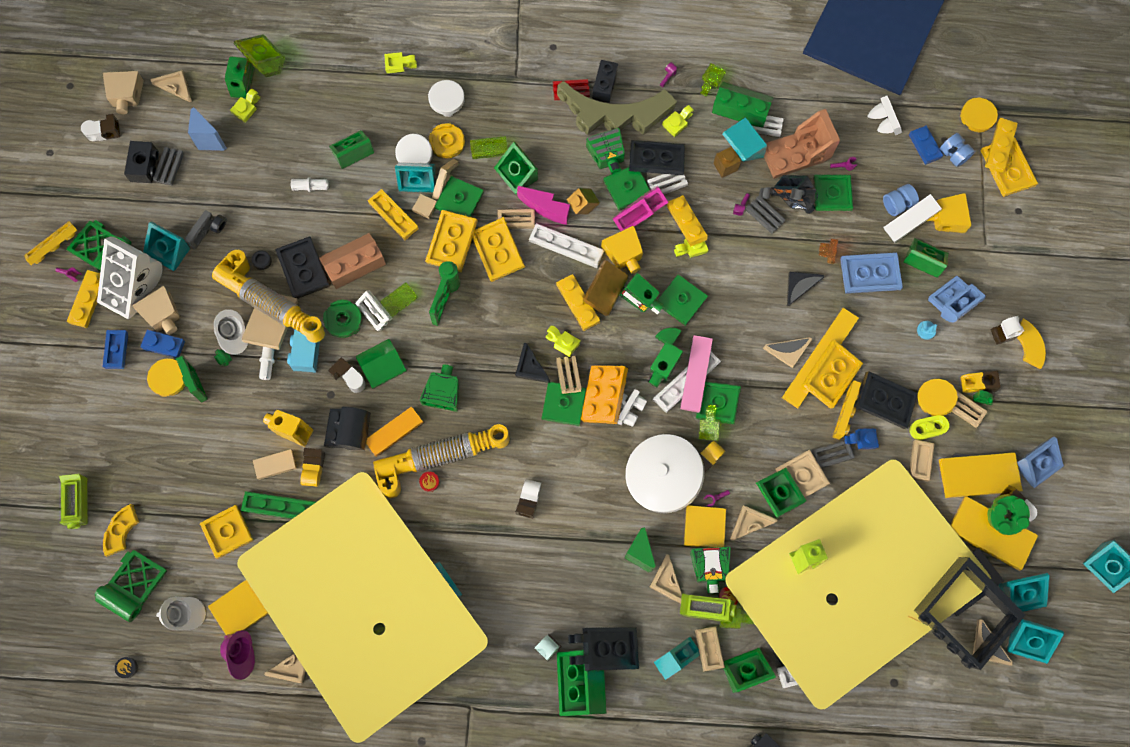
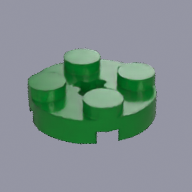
(334, 312)
(1018, 520)

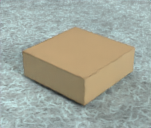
(424, 206)

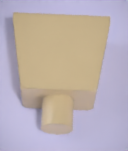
(123, 89)
(159, 310)

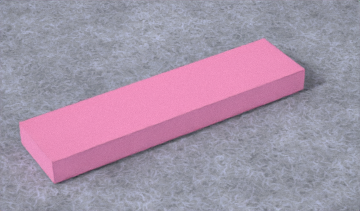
(696, 374)

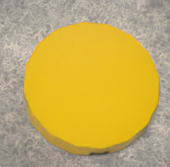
(979, 114)
(447, 140)
(165, 378)
(937, 397)

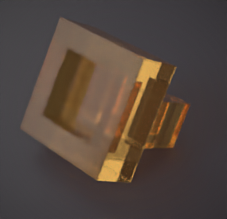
(829, 250)

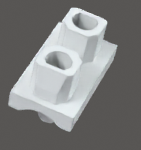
(634, 401)

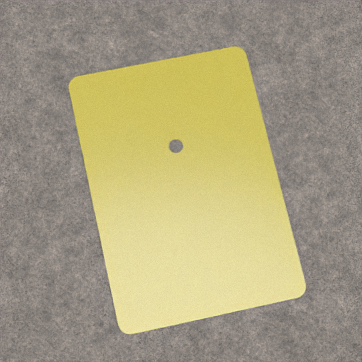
(883, 559)
(340, 575)

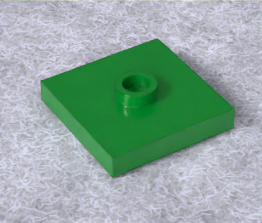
(625, 187)
(833, 192)
(459, 197)
(682, 299)
(191, 379)
(724, 397)
(563, 407)

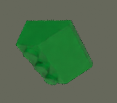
(739, 103)
(579, 690)

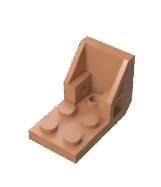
(809, 146)

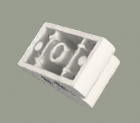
(125, 276)

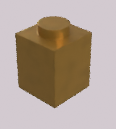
(727, 162)
(583, 201)

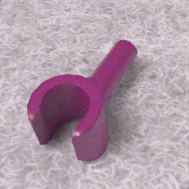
(672, 70)
(847, 164)
(739, 209)
(70, 273)
(716, 497)

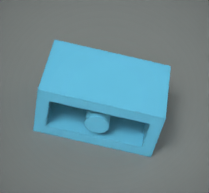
(303, 353)

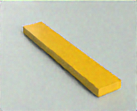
(837, 331)

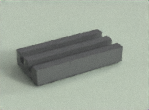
(165, 155)
(759, 204)
(199, 230)
(822, 465)

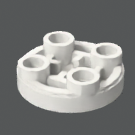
(446, 97)
(414, 149)

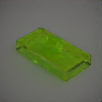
(488, 147)
(398, 299)

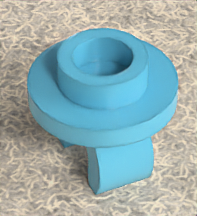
(926, 330)

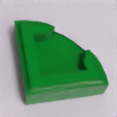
(669, 335)
(983, 397)

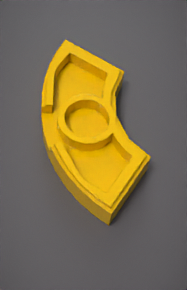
(1032, 345)
(117, 531)

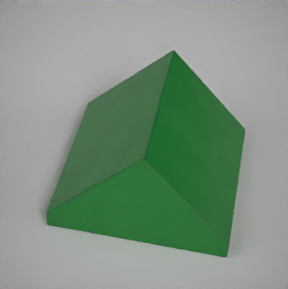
(352, 149)
(516, 168)
(926, 258)
(381, 363)
(781, 492)
(640, 552)
(747, 670)

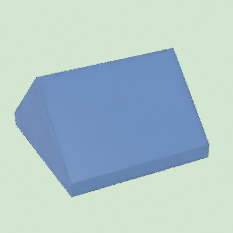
(203, 133)
(1041, 462)

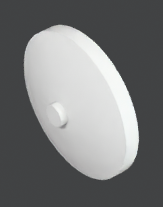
(665, 473)

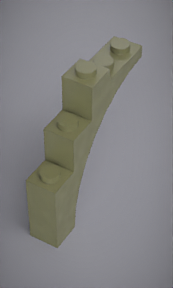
(593, 113)

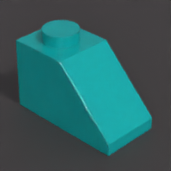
(677, 658)

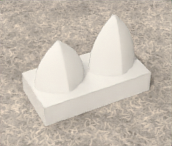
(883, 110)

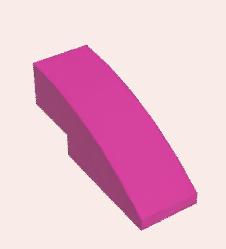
(544, 204)
(640, 209)

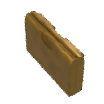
(605, 288)

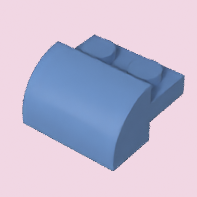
(956, 299)

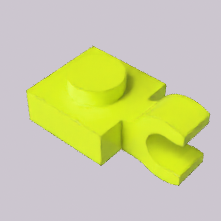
(396, 62)
(245, 108)
(677, 122)
(693, 251)
(563, 342)

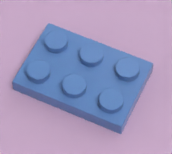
(871, 273)

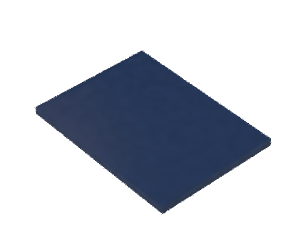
(873, 38)

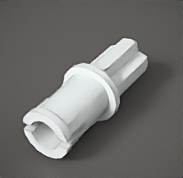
(309, 184)
(266, 363)

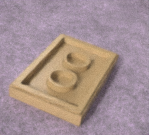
(264, 330)

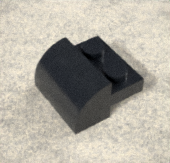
(347, 428)

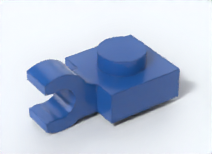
(863, 438)

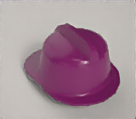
(238, 654)

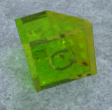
(261, 54)

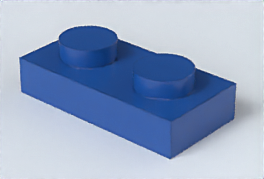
(925, 145)
(162, 344)
(115, 349)

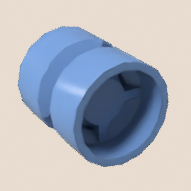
(960, 155)
(900, 199)

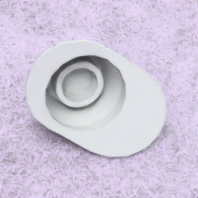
(229, 331)
(182, 613)

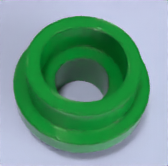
(222, 357)

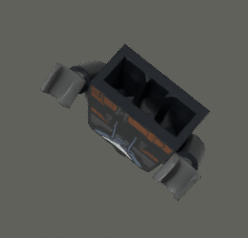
(795, 191)

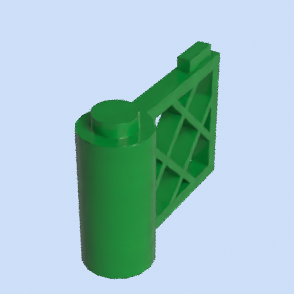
(83, 237)
(449, 283)
(122, 601)

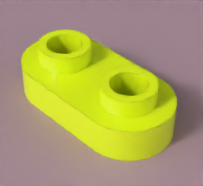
(928, 428)

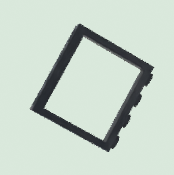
(1012, 613)

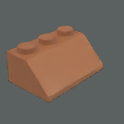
(352, 261)

